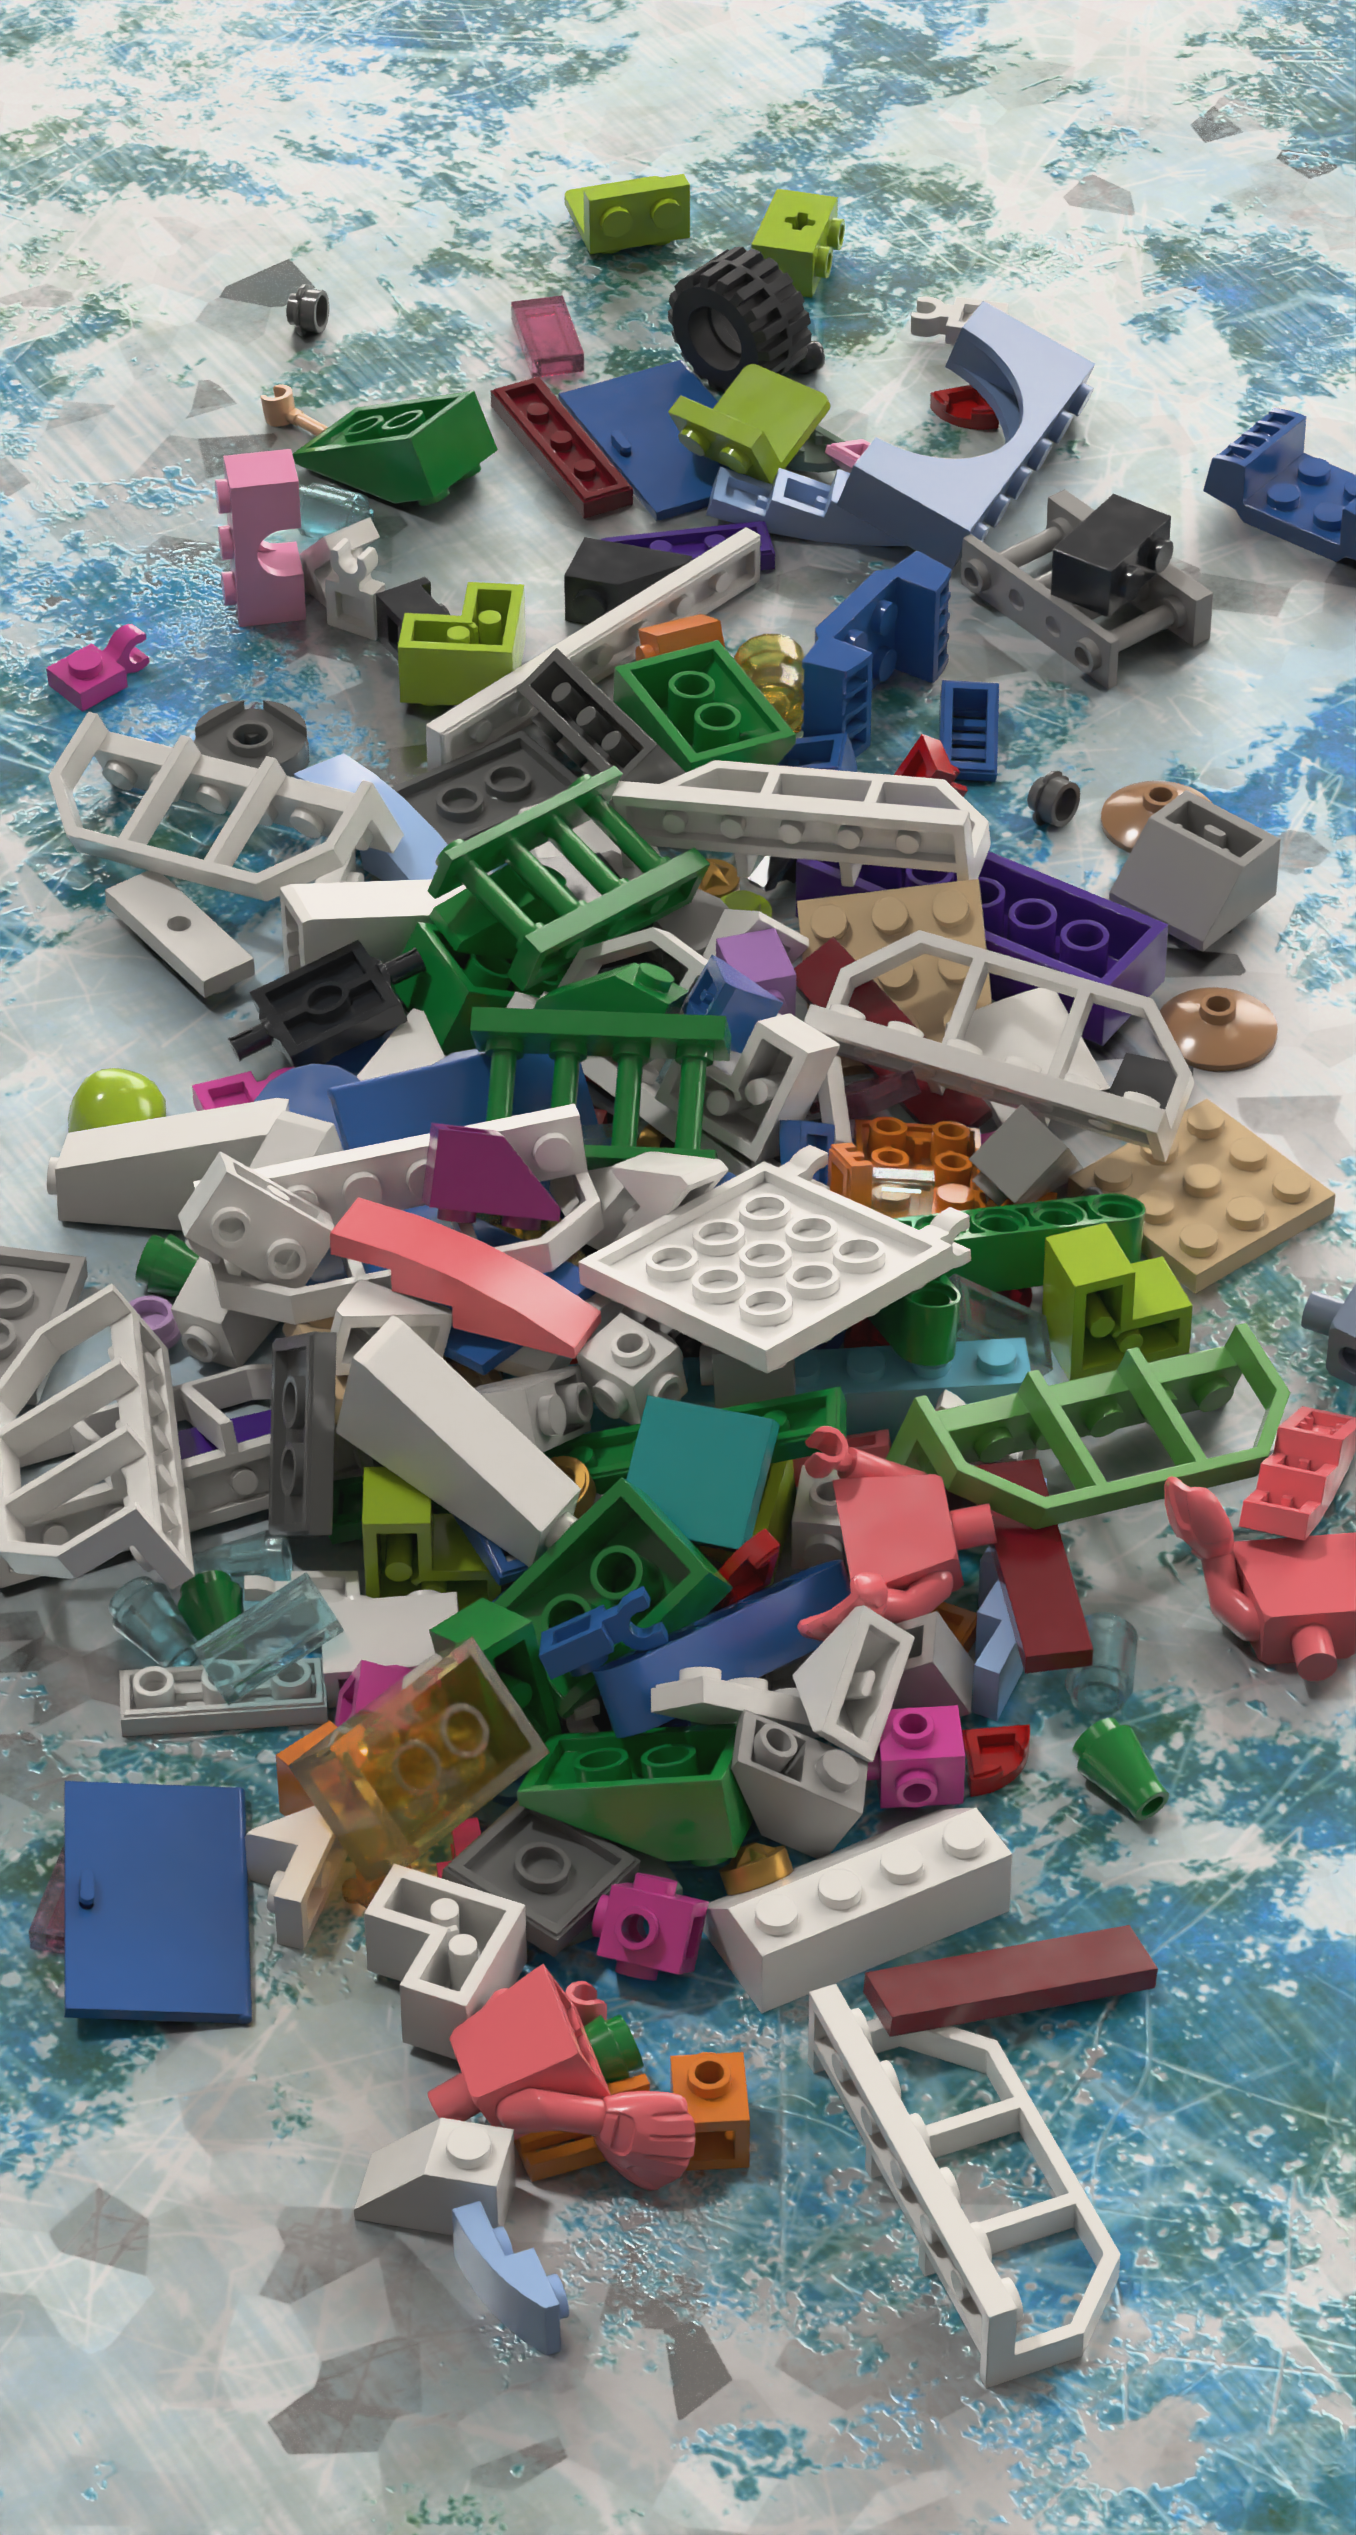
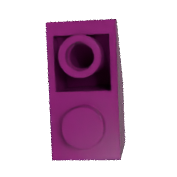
(482, 1173)

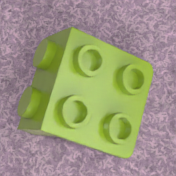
(631, 212)
(754, 423)

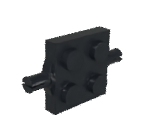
(328, 1006)

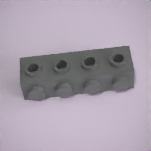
(592, 725)

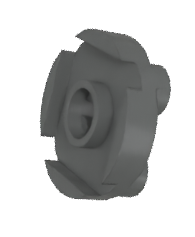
(252, 734)

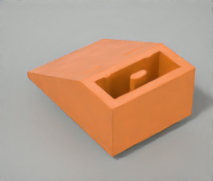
(935, 1148)

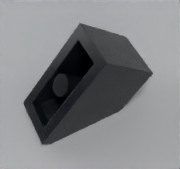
(610, 574)

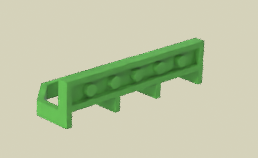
(1095, 1406)

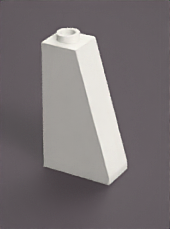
(332, 915)
(148, 1167)
(224, 1334)
(453, 1444)

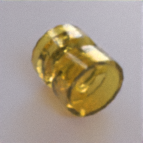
(777, 671)

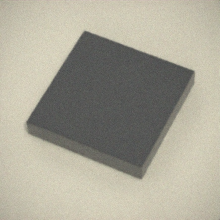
(547, 1868)

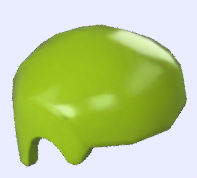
(114, 1098)

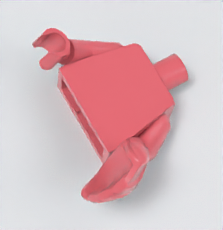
(894, 1534)
(1277, 1593)
(536, 2072)

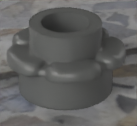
(308, 309)
(1053, 799)

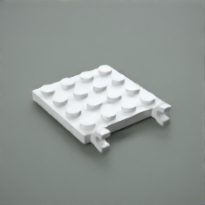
(772, 1263)

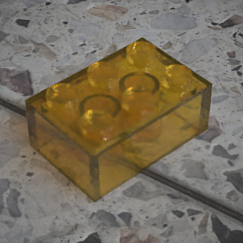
(419, 1759)

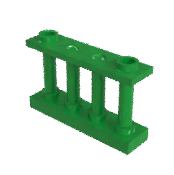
(620, 910)
(625, 1037)

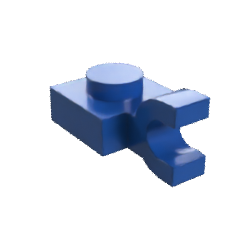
(587, 1639)

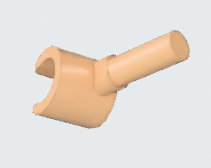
(282, 411)

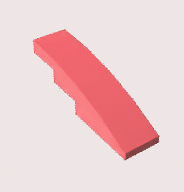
(484, 1286)
(1301, 1473)

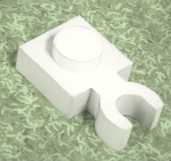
(937, 318)
(352, 591)

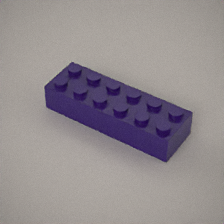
(1035, 922)

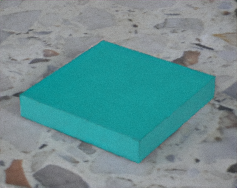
(704, 1468)

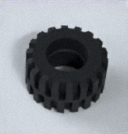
(738, 315)

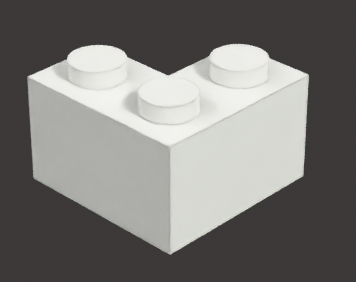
(764, 1084)
(445, 1947)

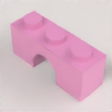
(260, 499)

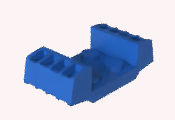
(1285, 489)
(882, 626)

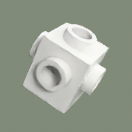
(629, 1364)

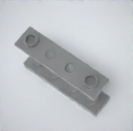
(1168, 599)

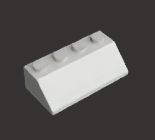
(862, 1906)

